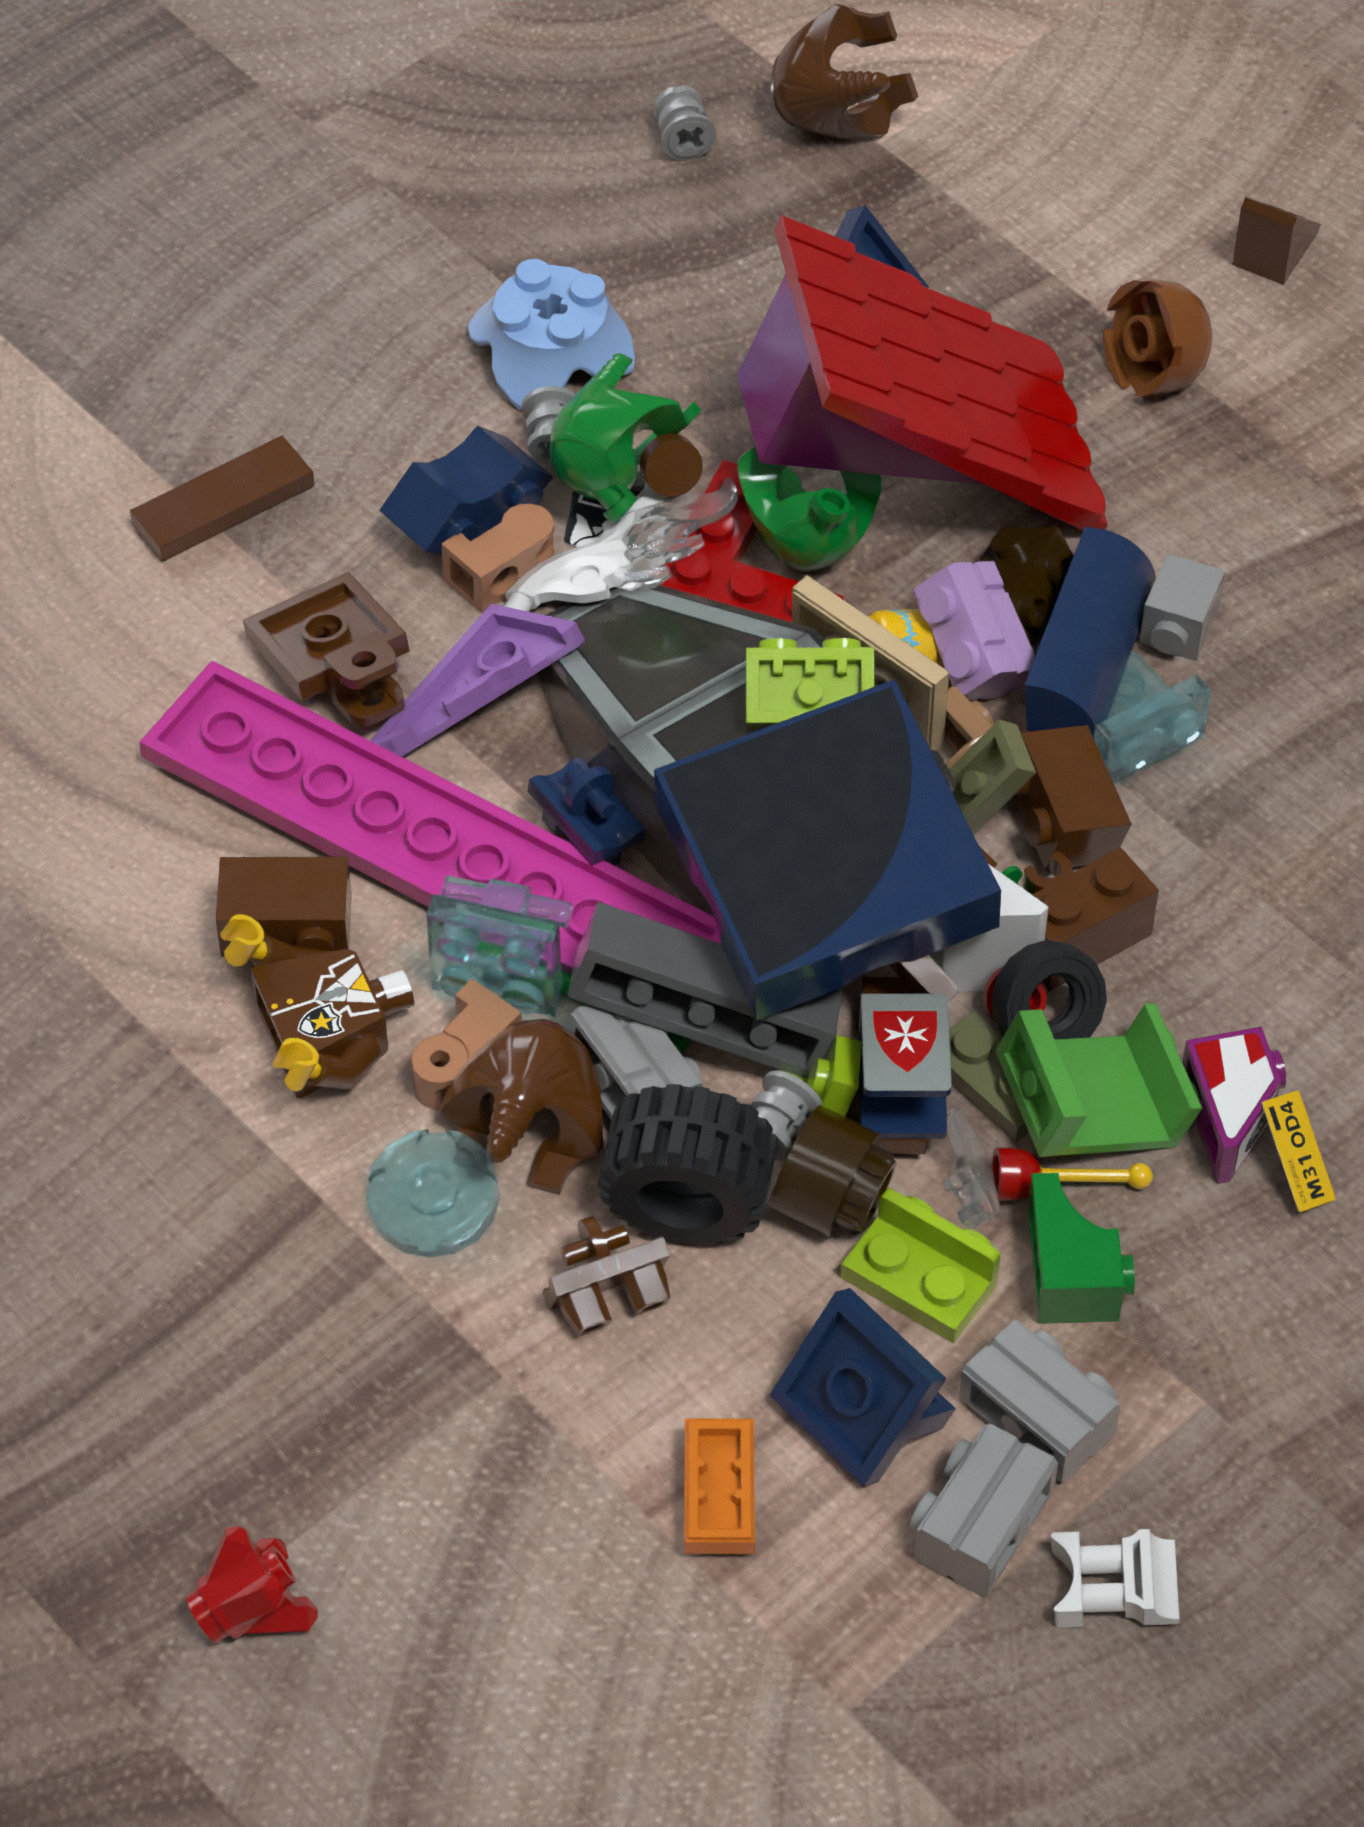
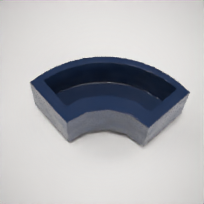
(464, 490)

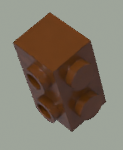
(1070, 798)
(290, 897)

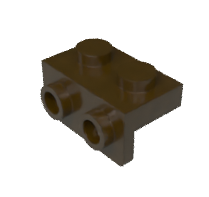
(1032, 570)

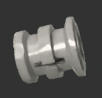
(683, 123)
(540, 412)
(786, 1107)

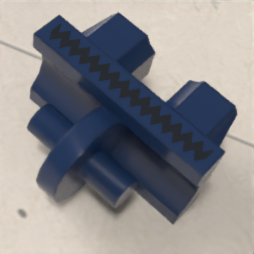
(583, 806)

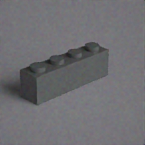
(692, 991)

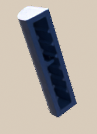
(1089, 633)

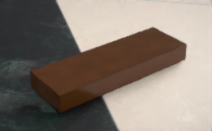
(222, 498)

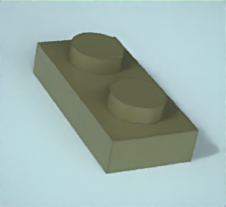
(991, 773)
(980, 1075)

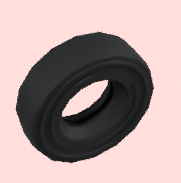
(1044, 960)

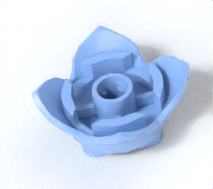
(547, 327)

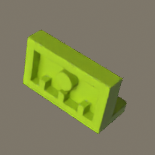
(795, 680)
(923, 1265)

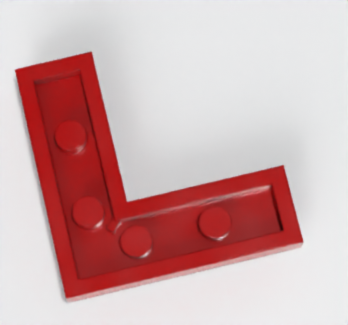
(716, 567)

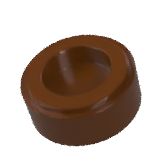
(671, 465)

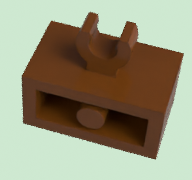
(1097, 906)

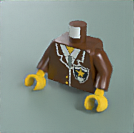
(317, 1006)

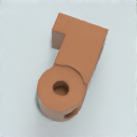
(498, 558)
(442, 1056)

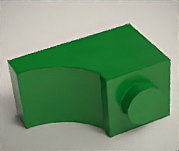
(1073, 1260)

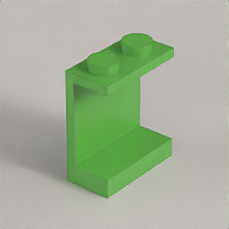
(1098, 1089)

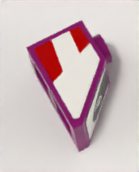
(1232, 1081)

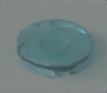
(433, 1192)

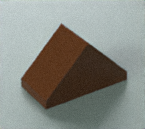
(1271, 240)

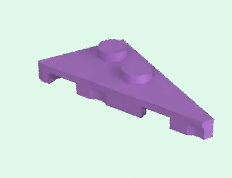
(485, 663)

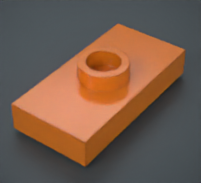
(719, 1486)

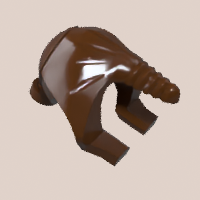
(817, 96)
(528, 1070)

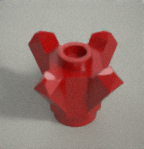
(249, 1590)

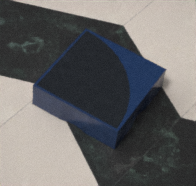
(827, 848)

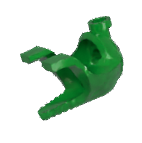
(596, 434)
(809, 526)

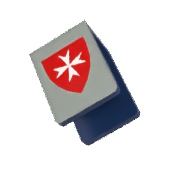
(904, 1065)

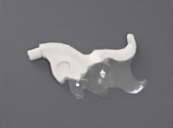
(628, 550)

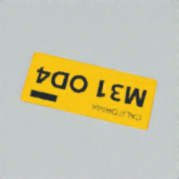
(1298, 1151)

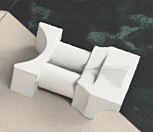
(1148, 1585)

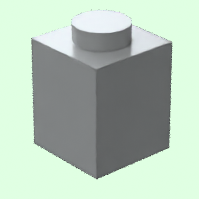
(1181, 607)

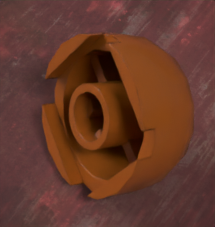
(1157, 337)

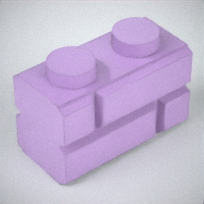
(975, 629)

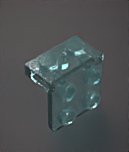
(1150, 719)

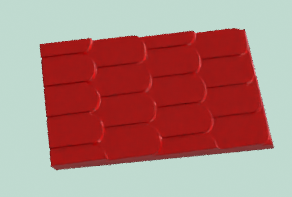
(908, 383)

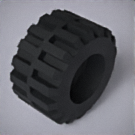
(687, 1164)

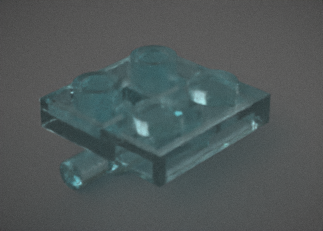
(498, 939)

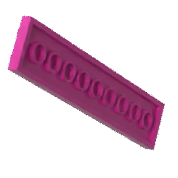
(382, 808)

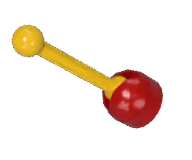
(1014, 1168)

